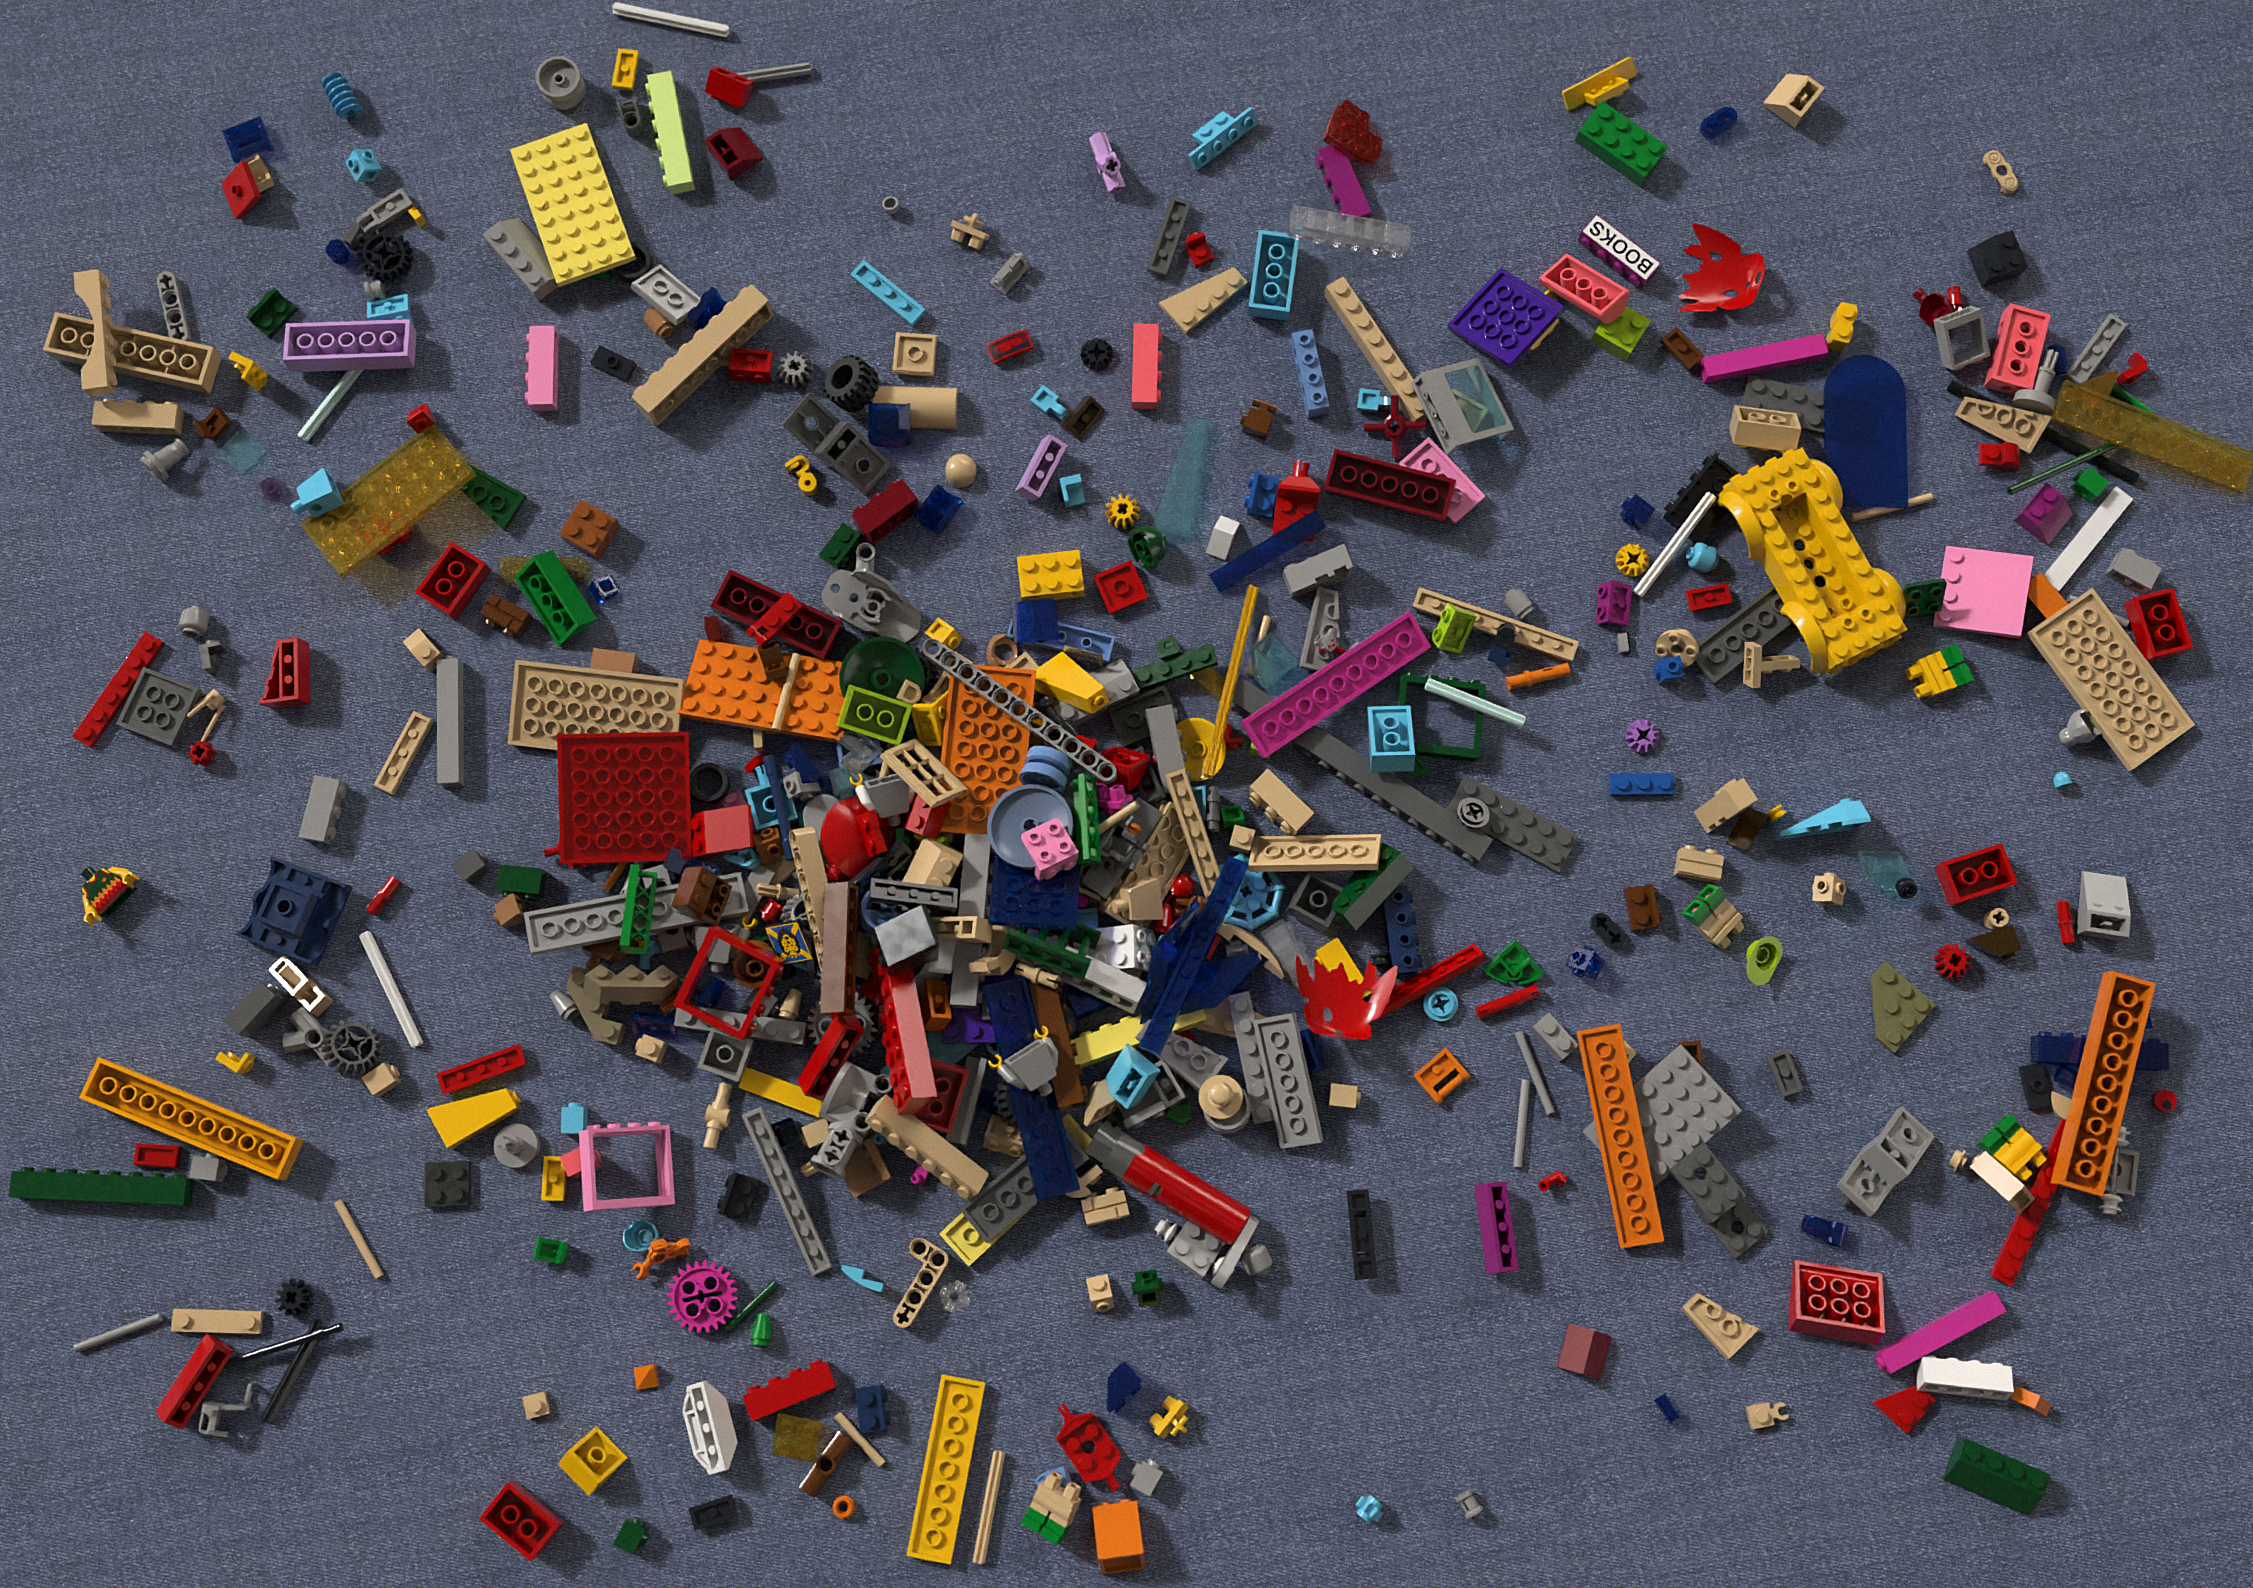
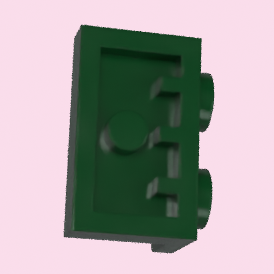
(271, 313)
(841, 547)

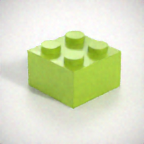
(1622, 334)

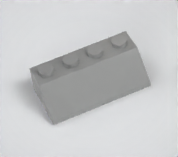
(522, 255)
(1118, 686)

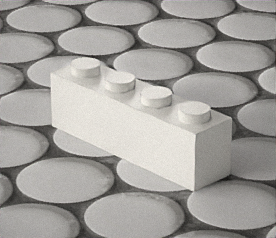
(1964, 1378)

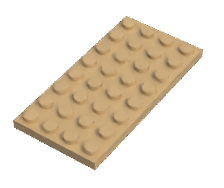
(2110, 679)
(588, 701)

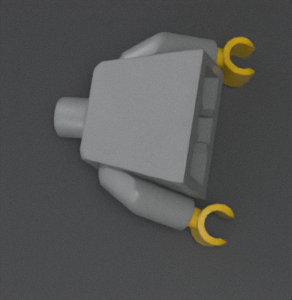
(723, 951)
(1032, 1065)

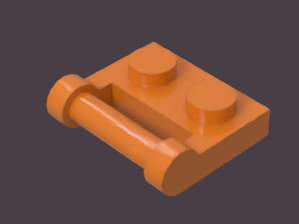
(1436, 1070)

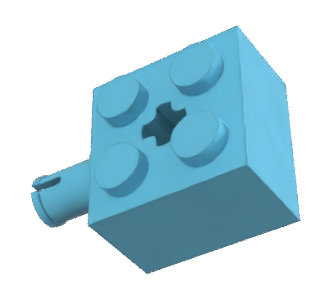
(761, 799)

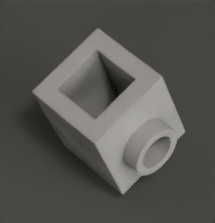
(208, 1168)
(1146, 1476)

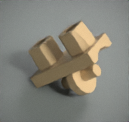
(959, 231)

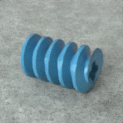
(340, 95)

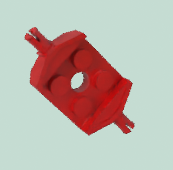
(1092, 1465)

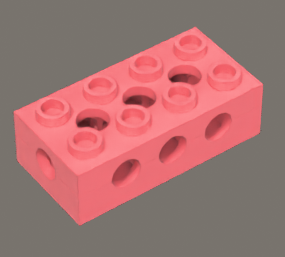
(2017, 349)

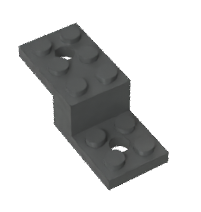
(836, 444)
(1718, 1200)

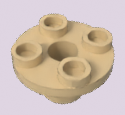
(1678, 643)
(1220, 1097)

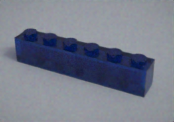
(2069, 1051)

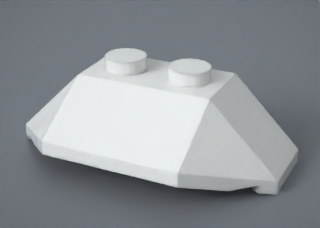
(709, 1427)

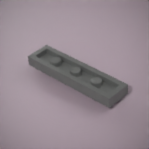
(1169, 236)

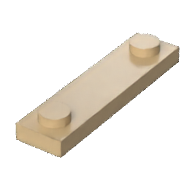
(217, 1321)

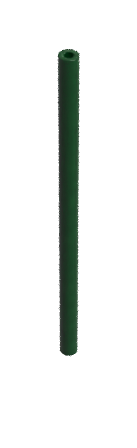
(2060, 468)

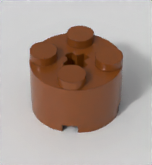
(747, 975)

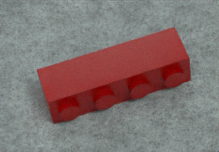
(830, 1056)
(194, 1381)
(790, 1390)

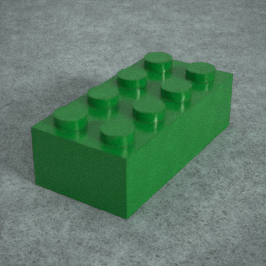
(1621, 143)

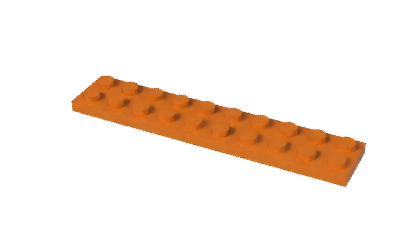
(1620, 1136)

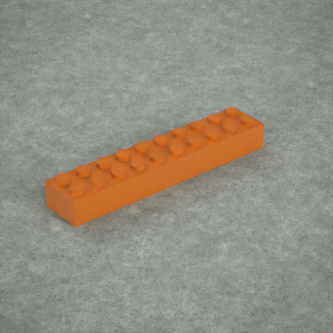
(2103, 1083)

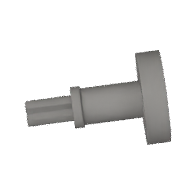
(2037, 399)
(516, 1146)

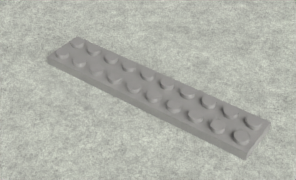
(602, 918)

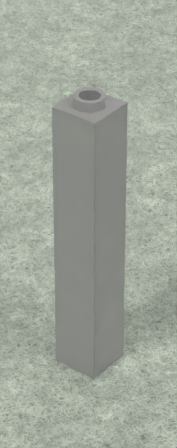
(450, 722)

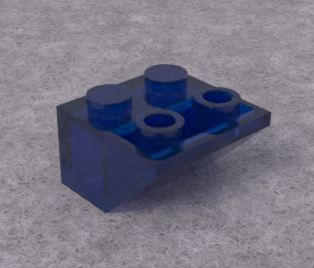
(1121, 1383)

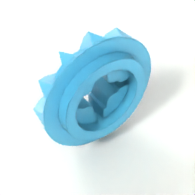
(1443, 994)

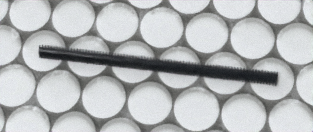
(2055, 437)

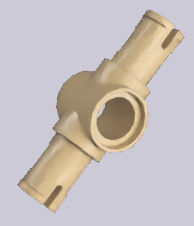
(717, 1116)

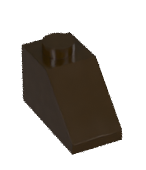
(1997, 943)

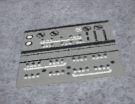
(1084, 656)

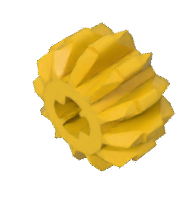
(1123, 519)

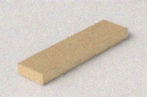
(403, 753)

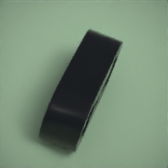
(1603, 934)

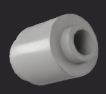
(1518, 603)

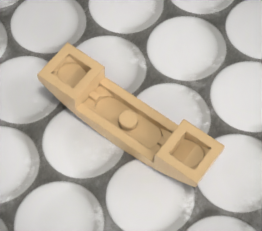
(1271, 964)

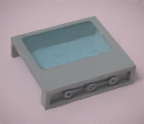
(1461, 404)

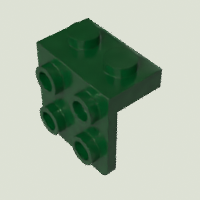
(1924, 597)

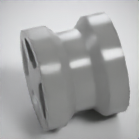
(374, 290)

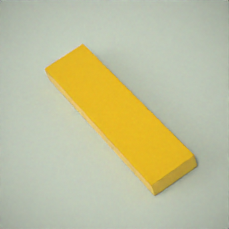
(779, 1091)

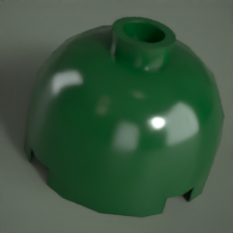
(1147, 545)

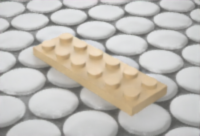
(1315, 853)

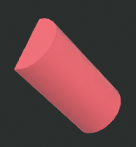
(1586, 289)

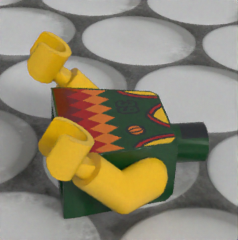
(105, 891)

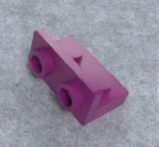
(1613, 603)

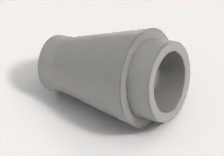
(565, 1006)

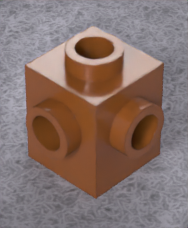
(769, 844)

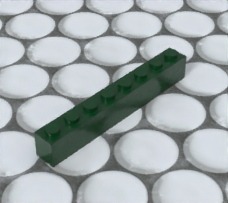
(101, 1188)

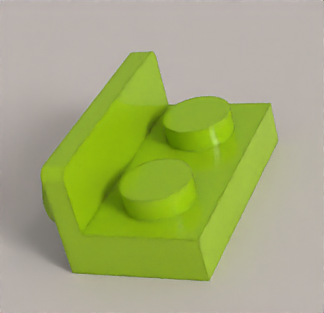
(1453, 629)

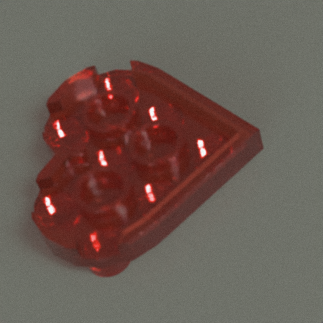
(1350, 134)

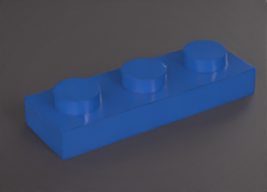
(1641, 784)

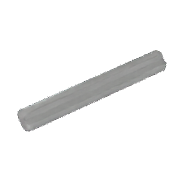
(778, 72)

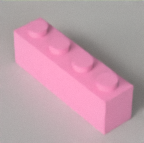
(543, 368)

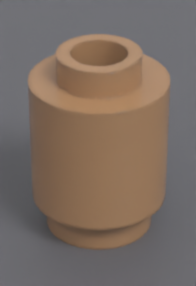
(658, 323)

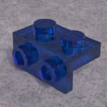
(709, 306)
(938, 510)

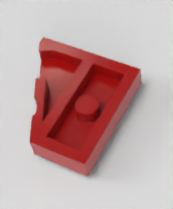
(1905, 1407)

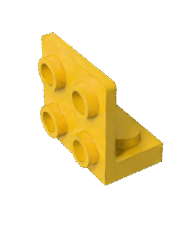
(930, 721)

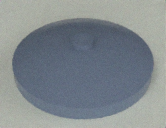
(1020, 812)

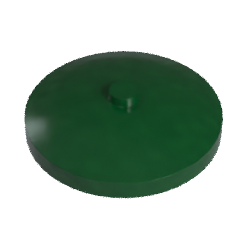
(881, 667)

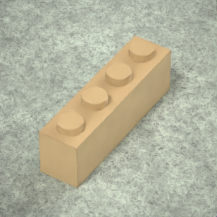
(138, 417)

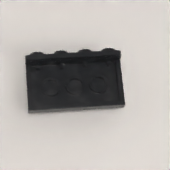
(1710, 479)

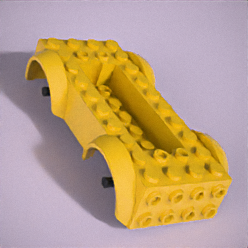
(1803, 501)

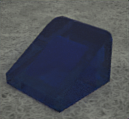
(603, 589)

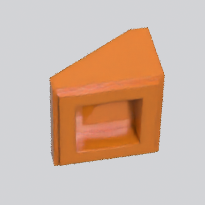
(646, 1376)

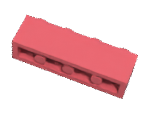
(1145, 366)

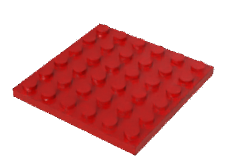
(623, 796)

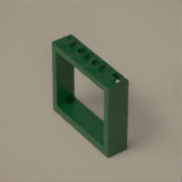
(1440, 751)

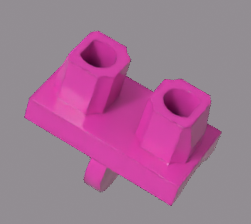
(1112, 801)

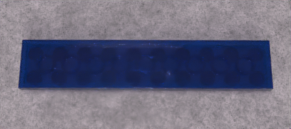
(1036, 1115)

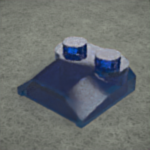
(889, 424)
(800, 762)

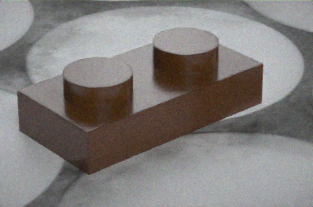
(1682, 349)

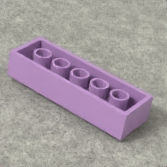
(349, 345)

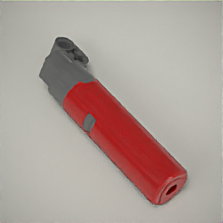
(1165, 1180)

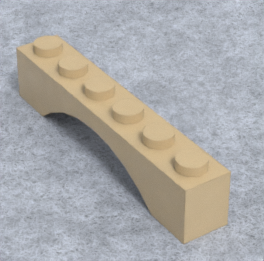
(98, 371)

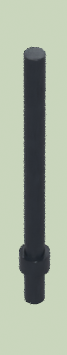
(318, 1334)

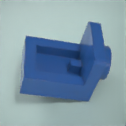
(1668, 669)

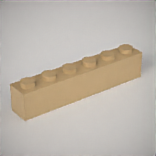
(927, 1148)

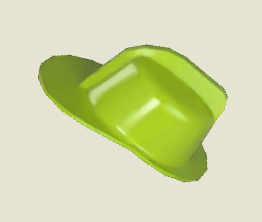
(1763, 959)

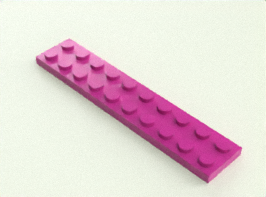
(1335, 684)

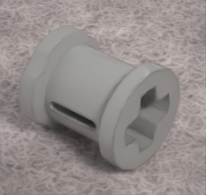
(1469, 1503)

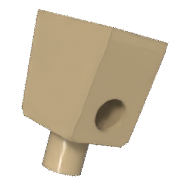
(1140, 900)

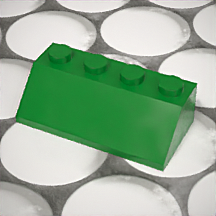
(555, 597)

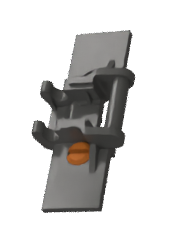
(1127, 851)

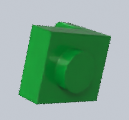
(550, 1250)

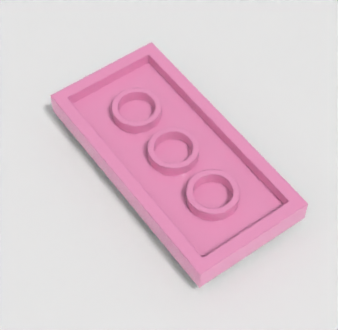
(1432, 459)

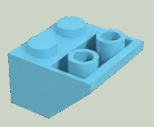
(1131, 1077)

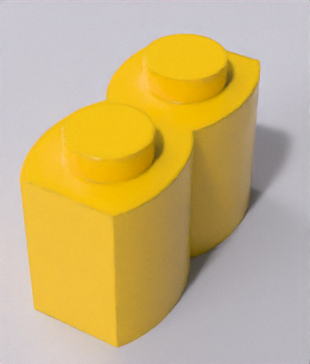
(1841, 326)

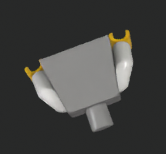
(886, 795)

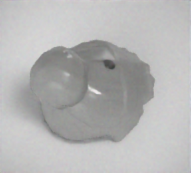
(2079, 729)

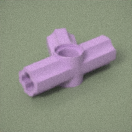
(1107, 163)

